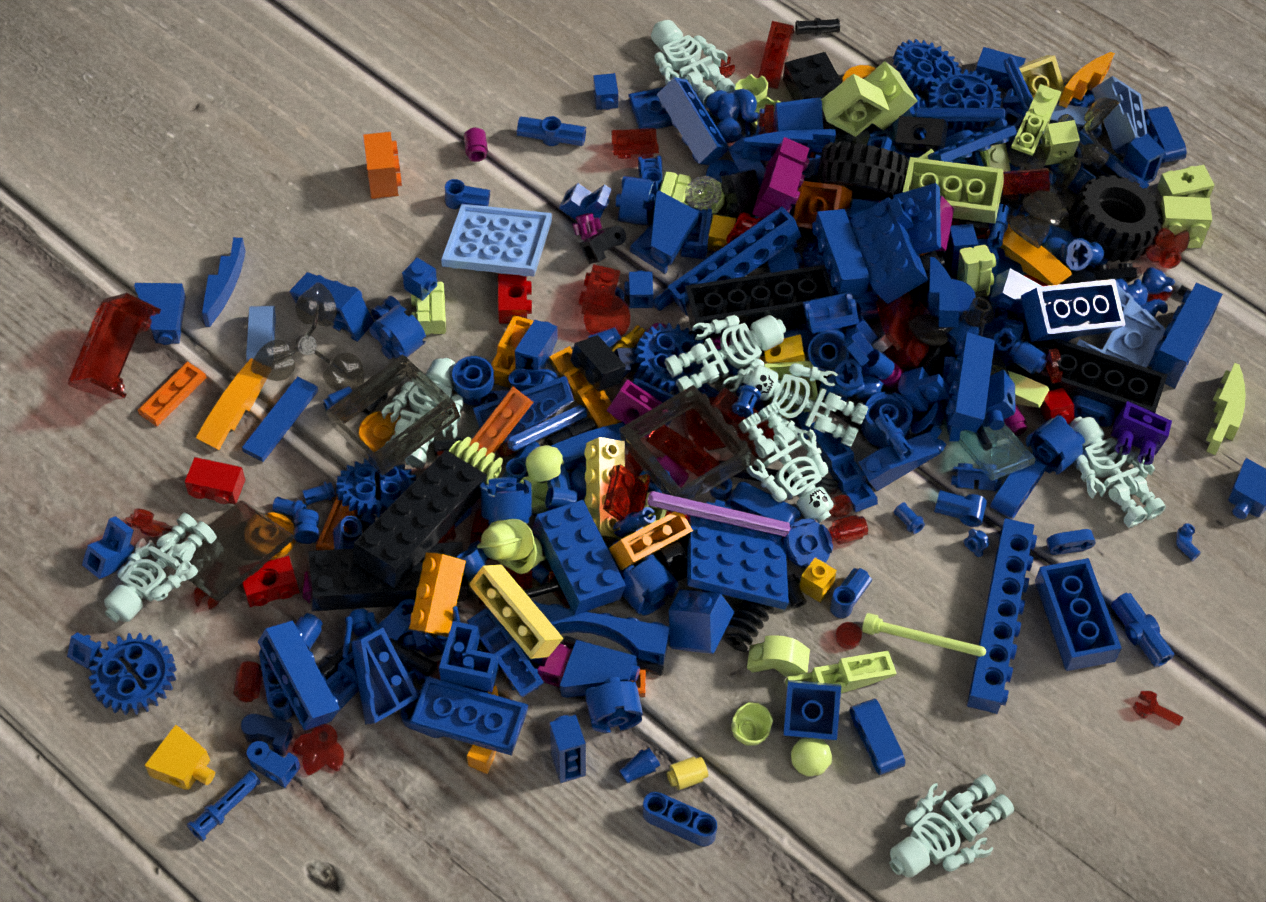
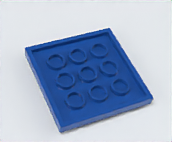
(737, 562)

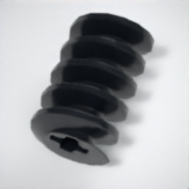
(745, 624)

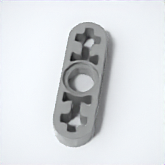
(882, 342)

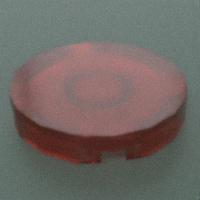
(605, 313)

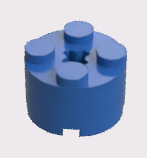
(637, 200)
(398, 333)
(897, 409)
(1055, 444)
(506, 500)
(648, 585)
(614, 705)

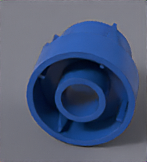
(819, 358)
(473, 379)

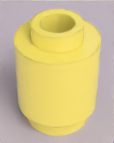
(687, 772)

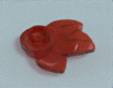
(1168, 248)
(144, 521)
(319, 753)

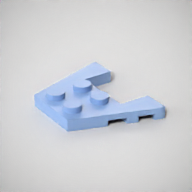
(1137, 338)

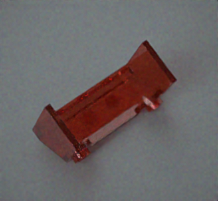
(109, 344)

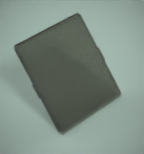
(242, 547)

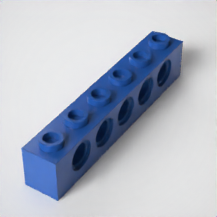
(741, 254)

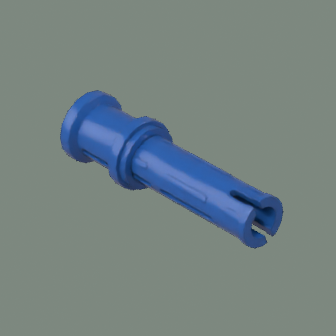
(215, 813)

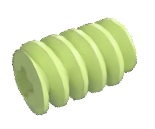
(477, 458)

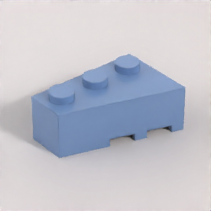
(1127, 118)

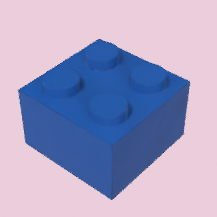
(812, 709)

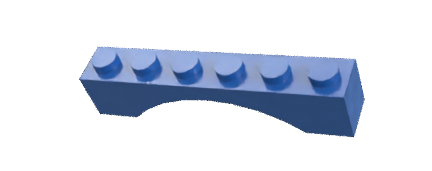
(640, 638)

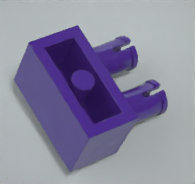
(1141, 429)

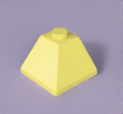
(1044, 72)

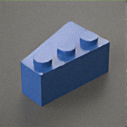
(351, 309)
(380, 676)

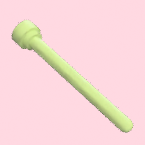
(873, 624)

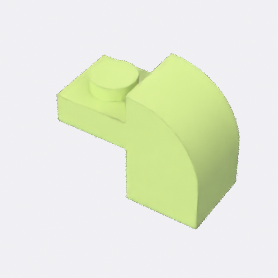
(779, 653)

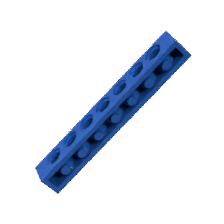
(982, 694)

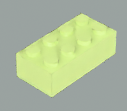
(968, 188)

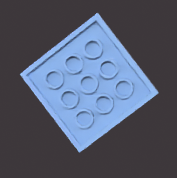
(497, 240)

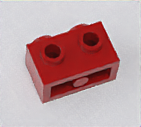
(214, 481)

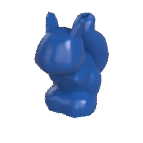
(729, 107)
(1075, 253)
(1153, 283)
(852, 382)

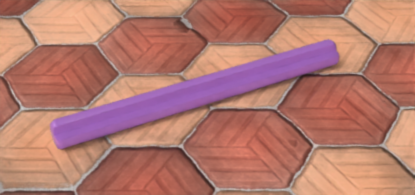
(718, 514)

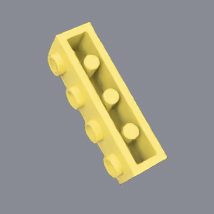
(600, 457)
(516, 611)

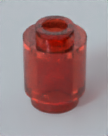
(848, 529)
(248, 681)

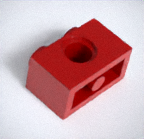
(509, 287)
(276, 571)

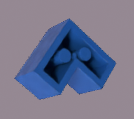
(964, 237)
(463, 663)

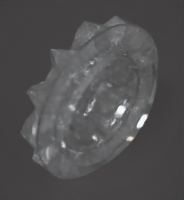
(696, 188)

